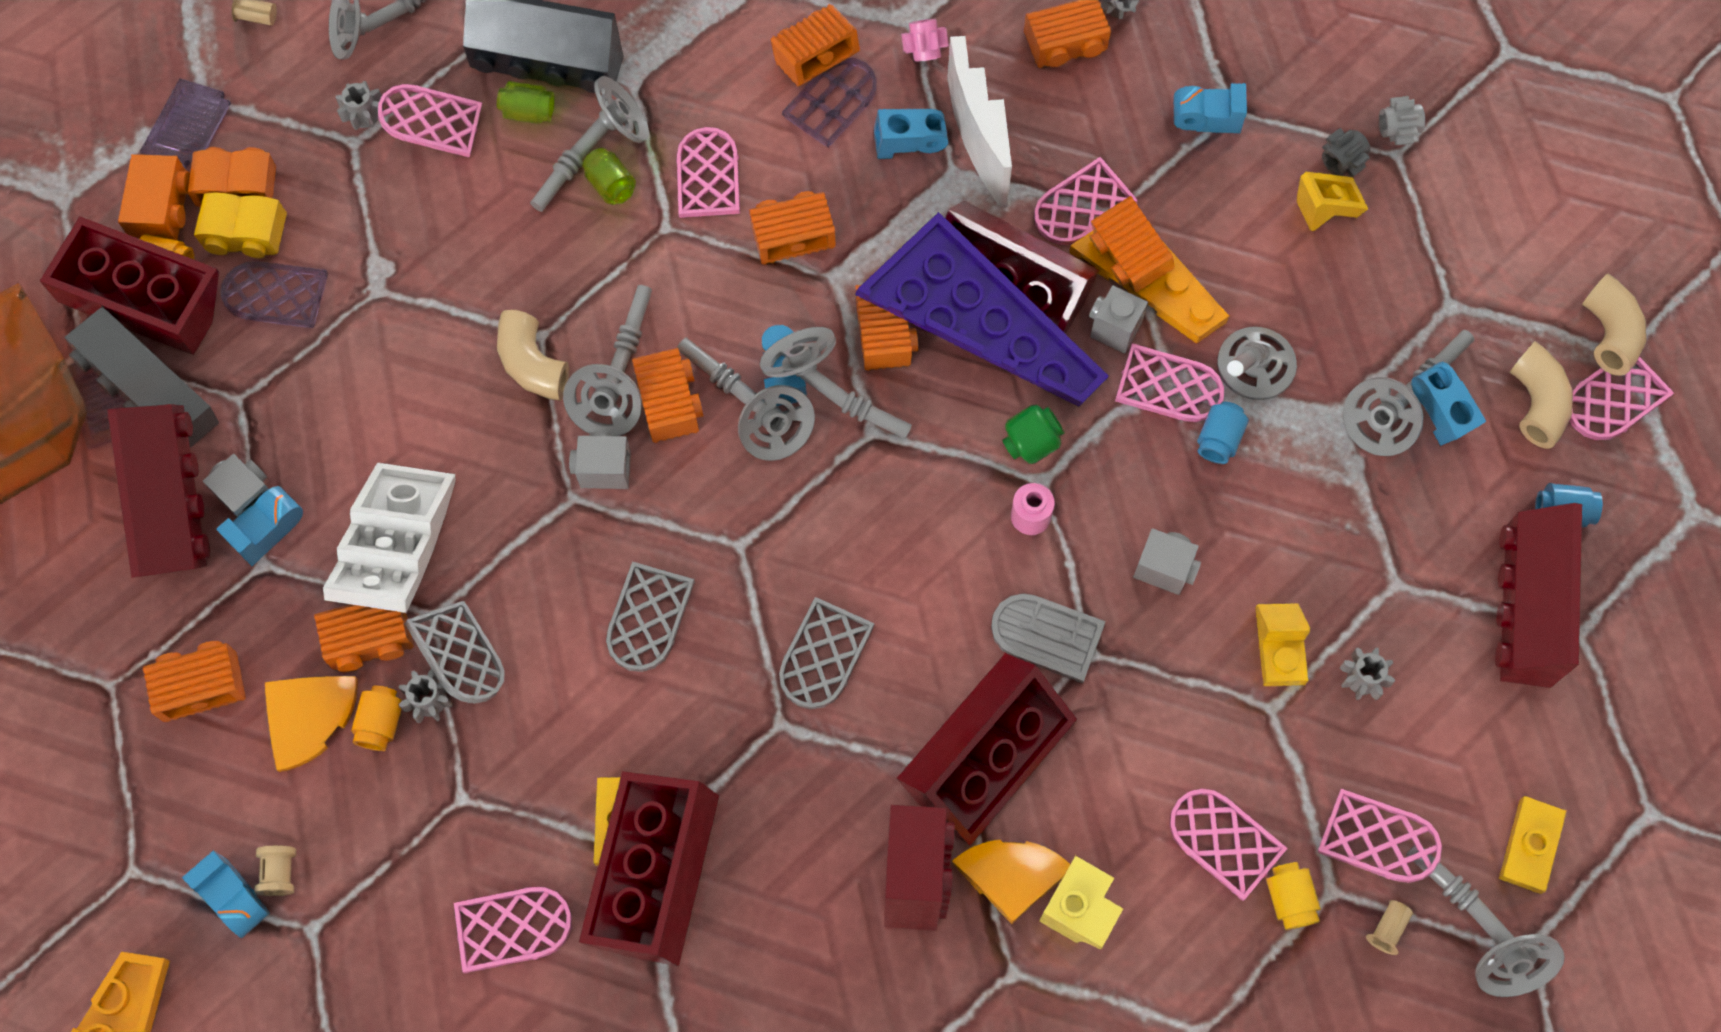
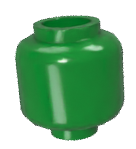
(1033, 434)

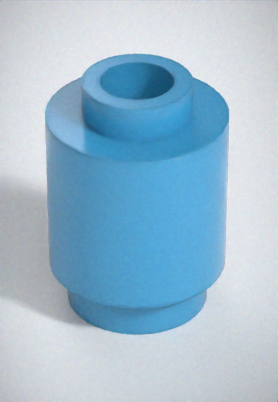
(1222, 432)
(1565, 494)

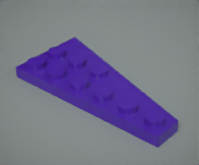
(964, 299)

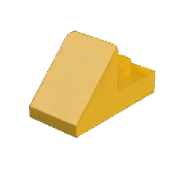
(1327, 195)
(1281, 644)

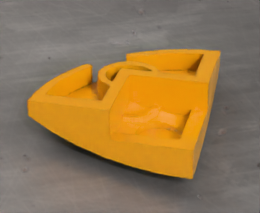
(306, 714)
(1011, 873)

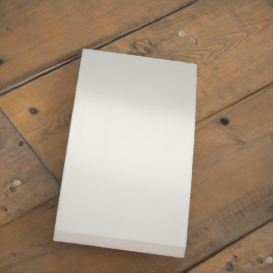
(980, 121)
(390, 537)

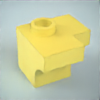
(1080, 906)

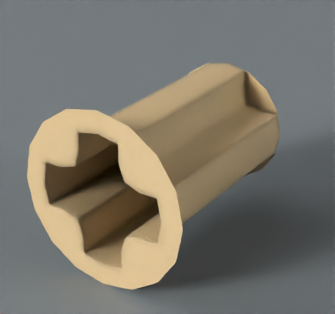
(254, 11)
(1391, 927)

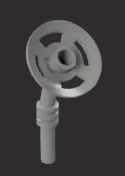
(348, 22)
(611, 117)
(1254, 359)
(802, 361)
(610, 388)
(1393, 407)
(766, 411)
(1510, 949)

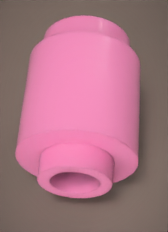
(1032, 509)

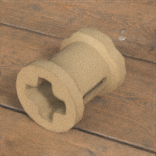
(275, 870)

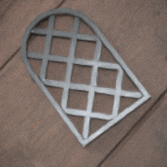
(413, 626)
(670, 637)
(843, 678)

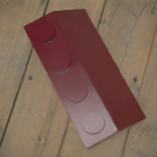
(1039, 270)
(136, 283)
(158, 489)
(1540, 595)
(988, 746)
(650, 867)

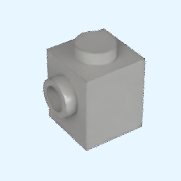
(1117, 318)
(601, 461)
(236, 483)
(1168, 561)

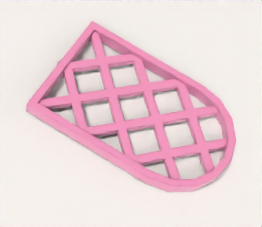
(428, 94)
(681, 166)
(1058, 189)
(1163, 358)
(1645, 371)
(1234, 810)
(1399, 815)
(527, 955)

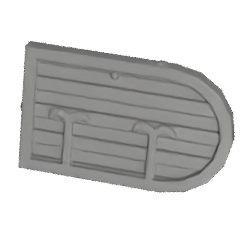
(1047, 634)

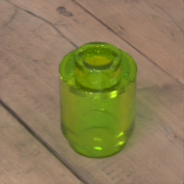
(526, 102)
(609, 176)

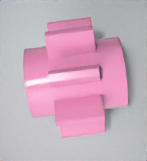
(925, 40)

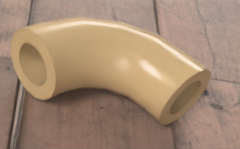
(1622, 325)
(523, 359)
(1549, 395)

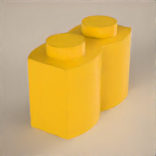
(240, 224)

